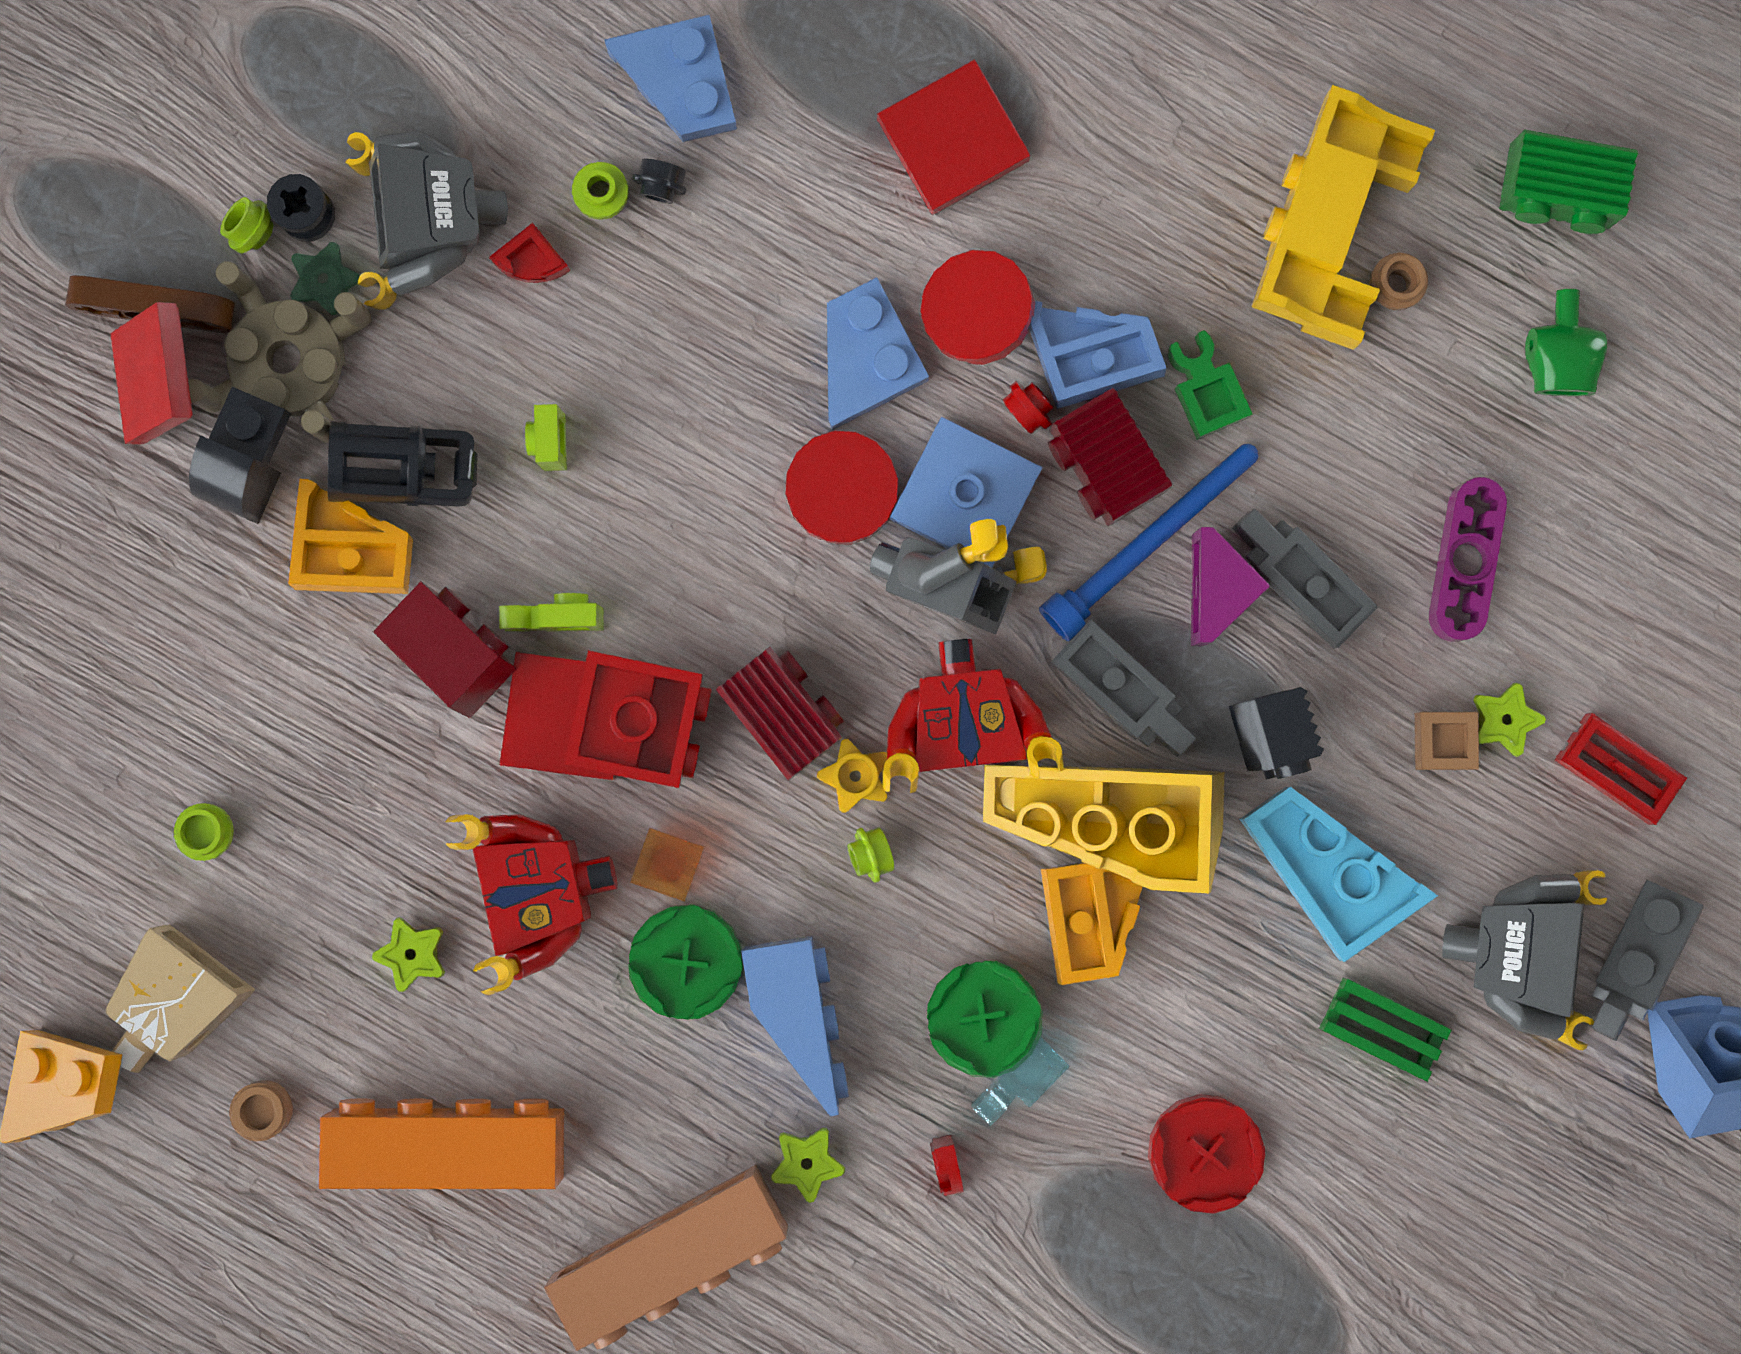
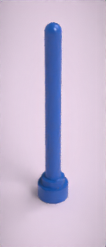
(1068, 611)

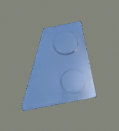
(867, 354)

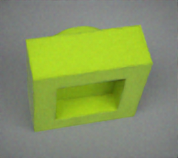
(547, 437)

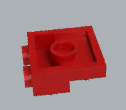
(637, 720)

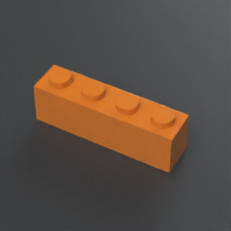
(441, 1146)

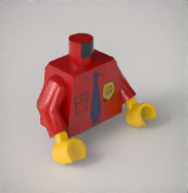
(965, 721)
(530, 891)

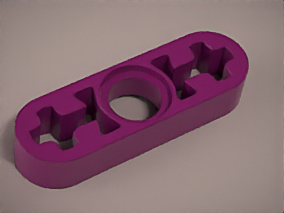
(1461, 516)

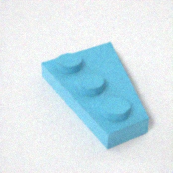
(1333, 875)

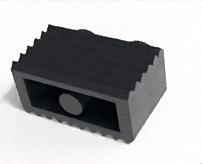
(1277, 733)

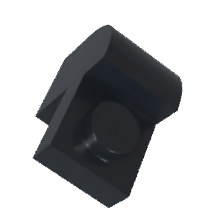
(233, 462)

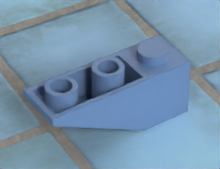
(788, 1002)

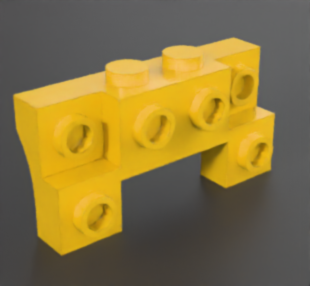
(1326, 196)

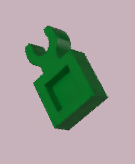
(1211, 394)

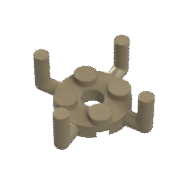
(267, 329)

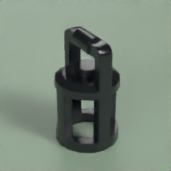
(417, 465)

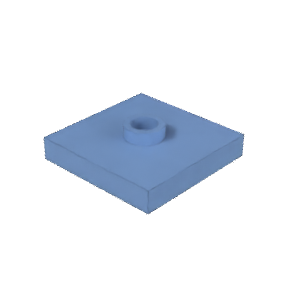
(963, 482)

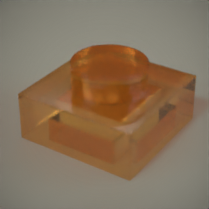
(667, 864)

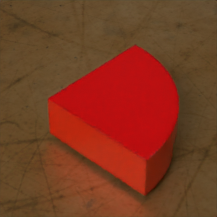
(529, 258)
(946, 1165)

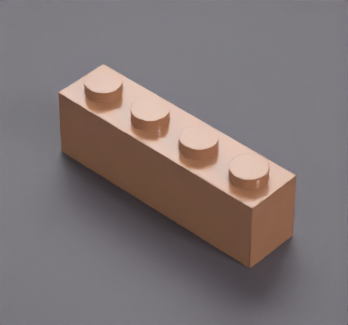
(666, 1259)

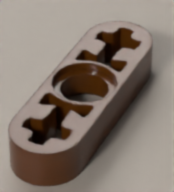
(129, 299)

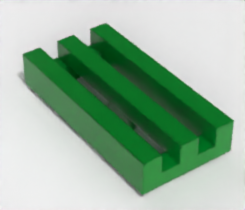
(1428, 1051)

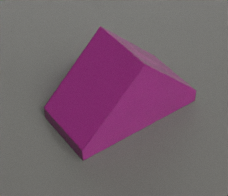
(1220, 585)

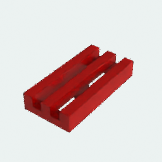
(1580, 742)

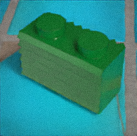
(1567, 181)

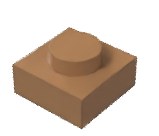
(1446, 741)

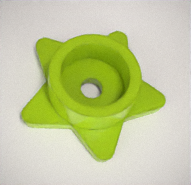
(1523, 719)
(422, 942)
(814, 1148)

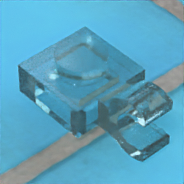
(1026, 1082)

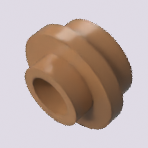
(1412, 272)

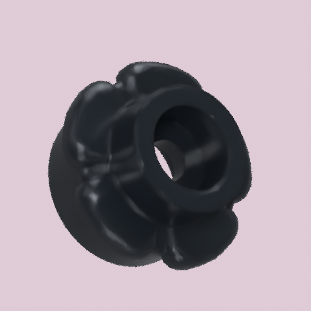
(660, 180)

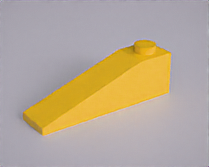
(1132, 821)

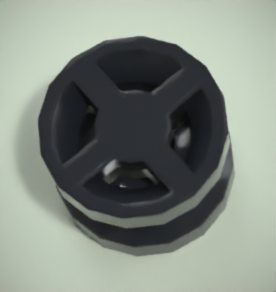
(311, 218)

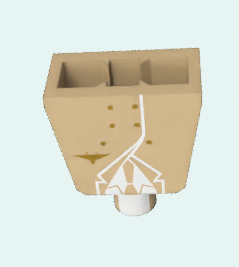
(171, 998)

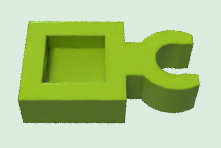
(567, 613)

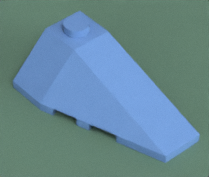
(1698, 1062)

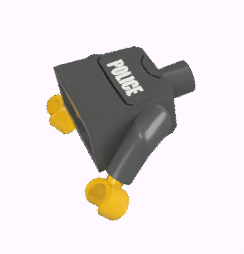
(422, 210)
(955, 578)
(1530, 953)

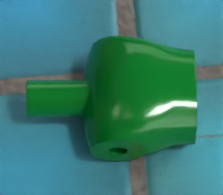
(1564, 355)

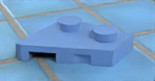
(679, 75)
(1093, 352)

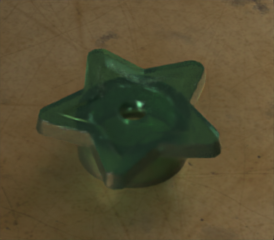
(310, 267)

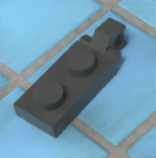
(1305, 577)
(1123, 689)
(1643, 956)

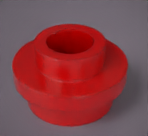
(1029, 406)

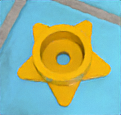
(849, 760)

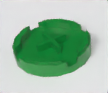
(685, 962)
(984, 1019)

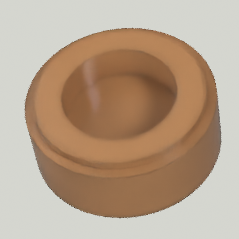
(260, 1110)

